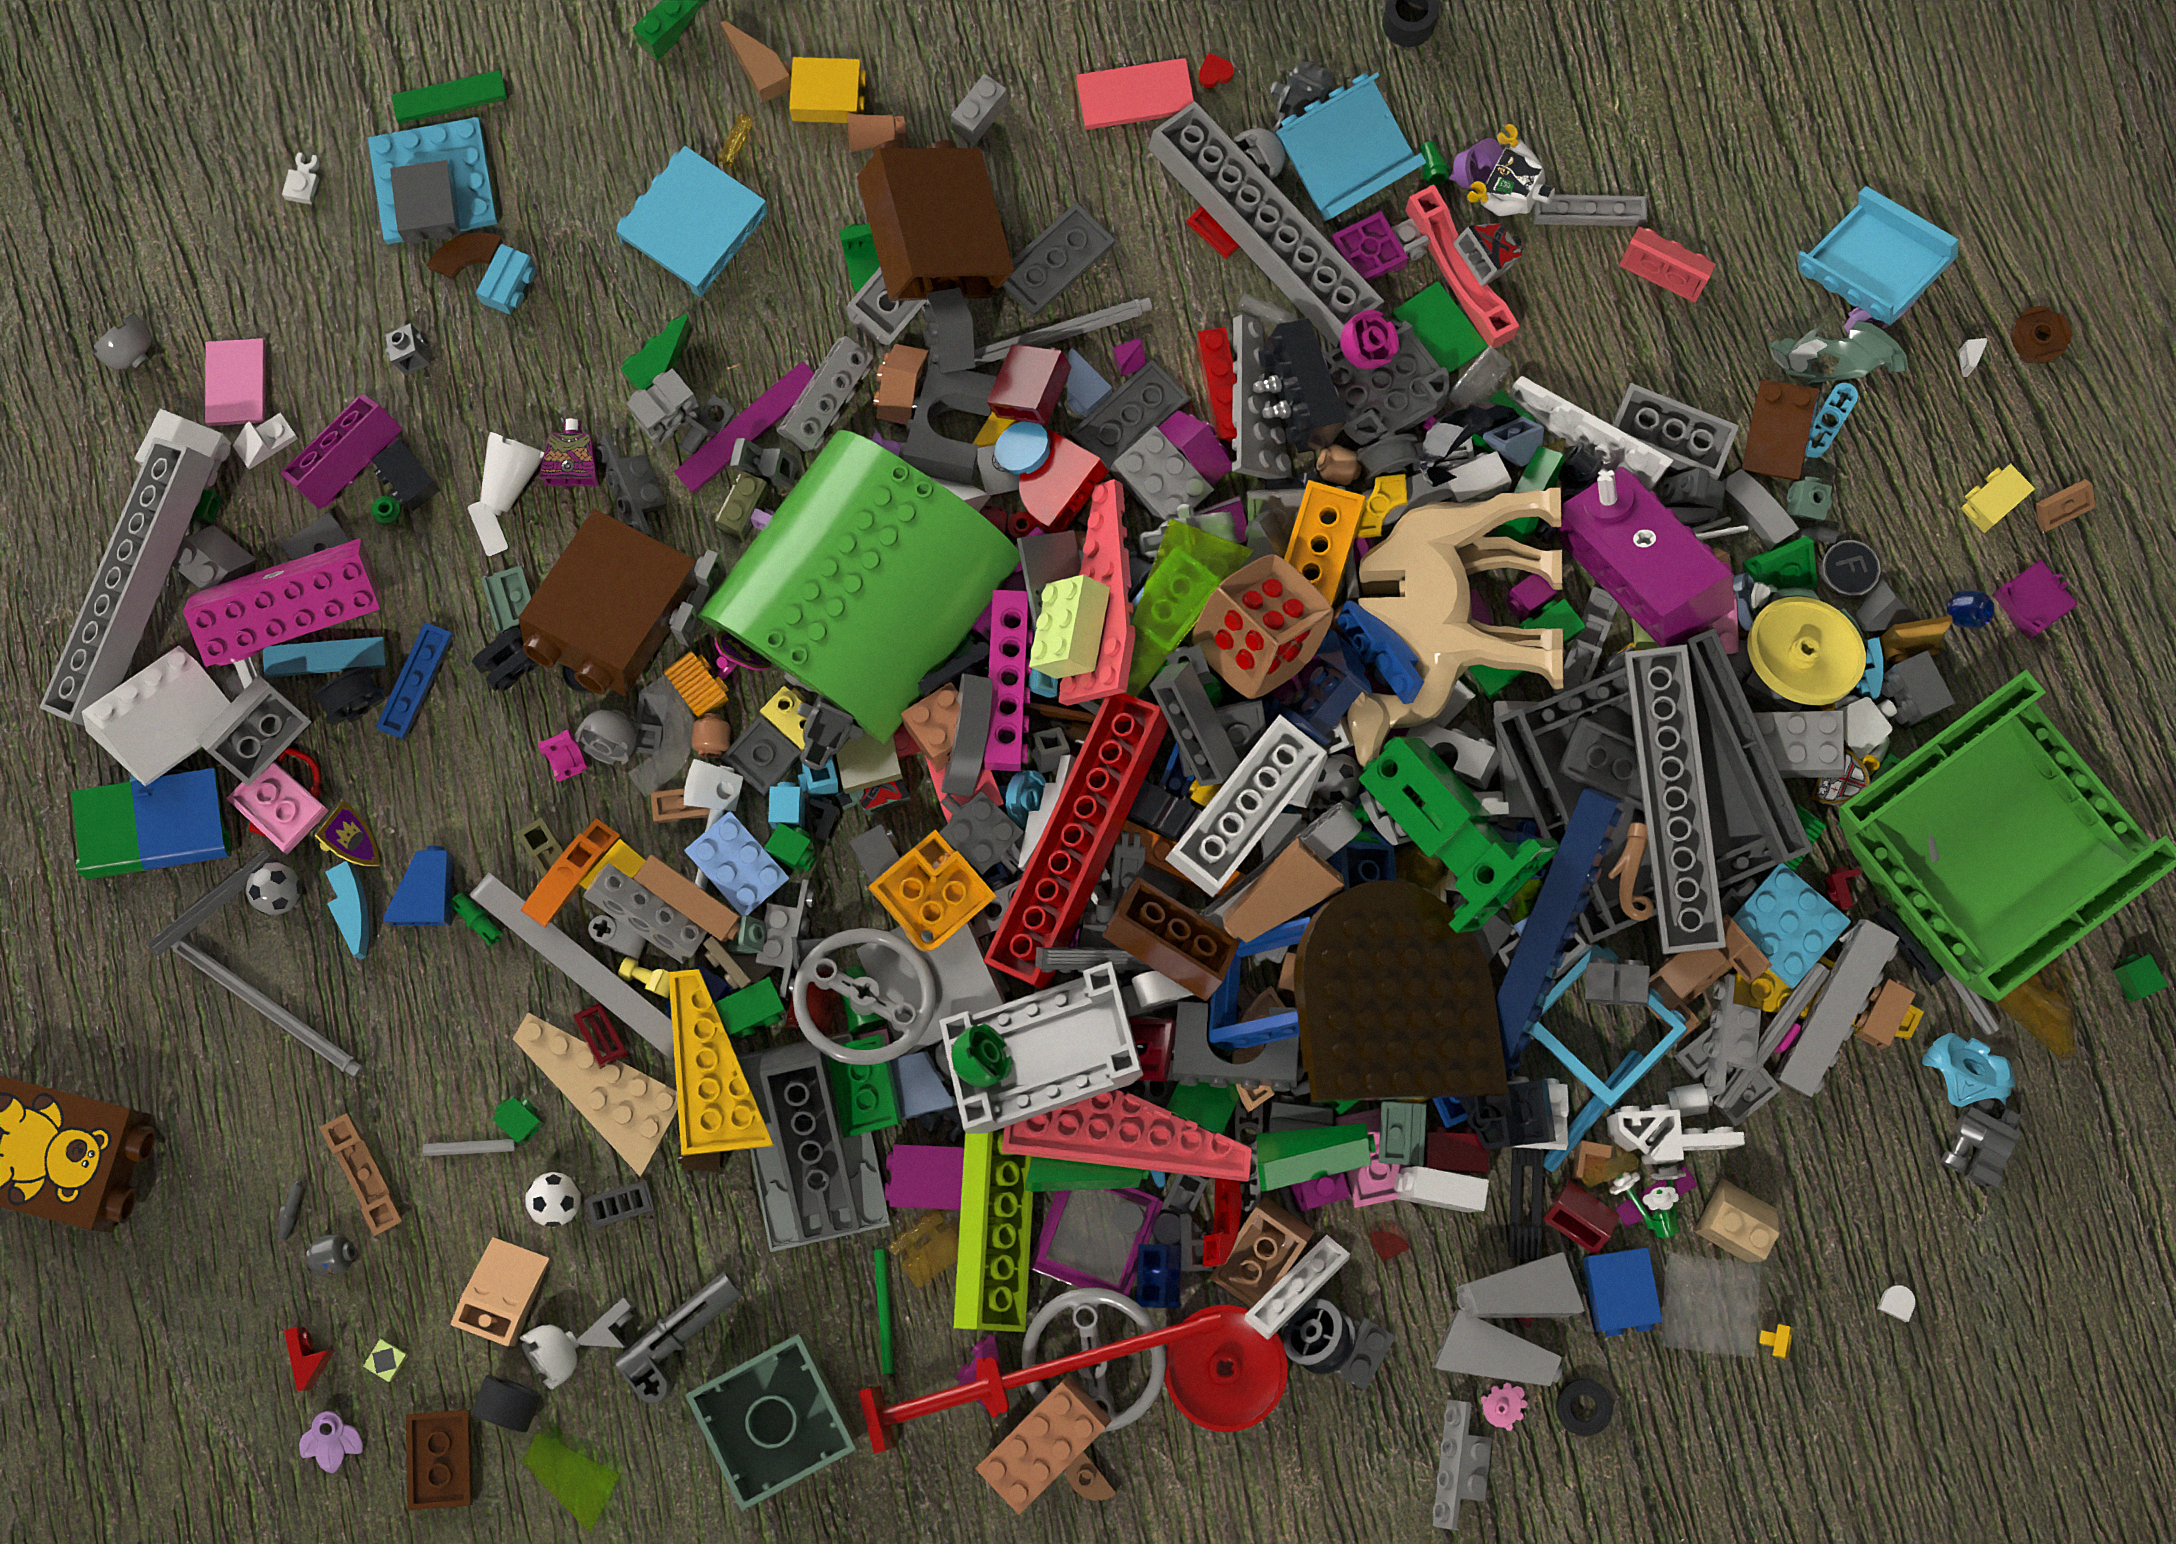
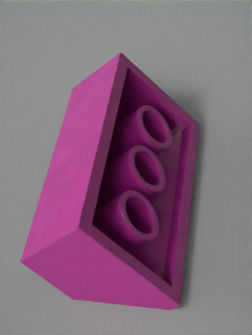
(341, 451)

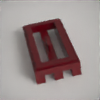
(610, 1056)

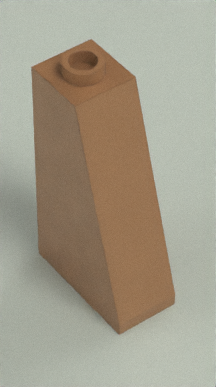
(1282, 890)
(689, 898)

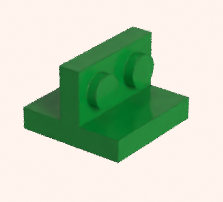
(1786, 565)

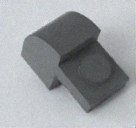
(770, 465)
(1046, 746)

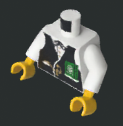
(1515, 180)

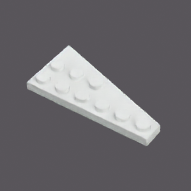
(1601, 439)

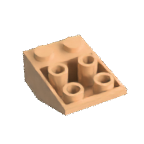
(501, 1292)

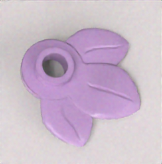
(330, 1446)

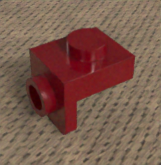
(1837, 889)

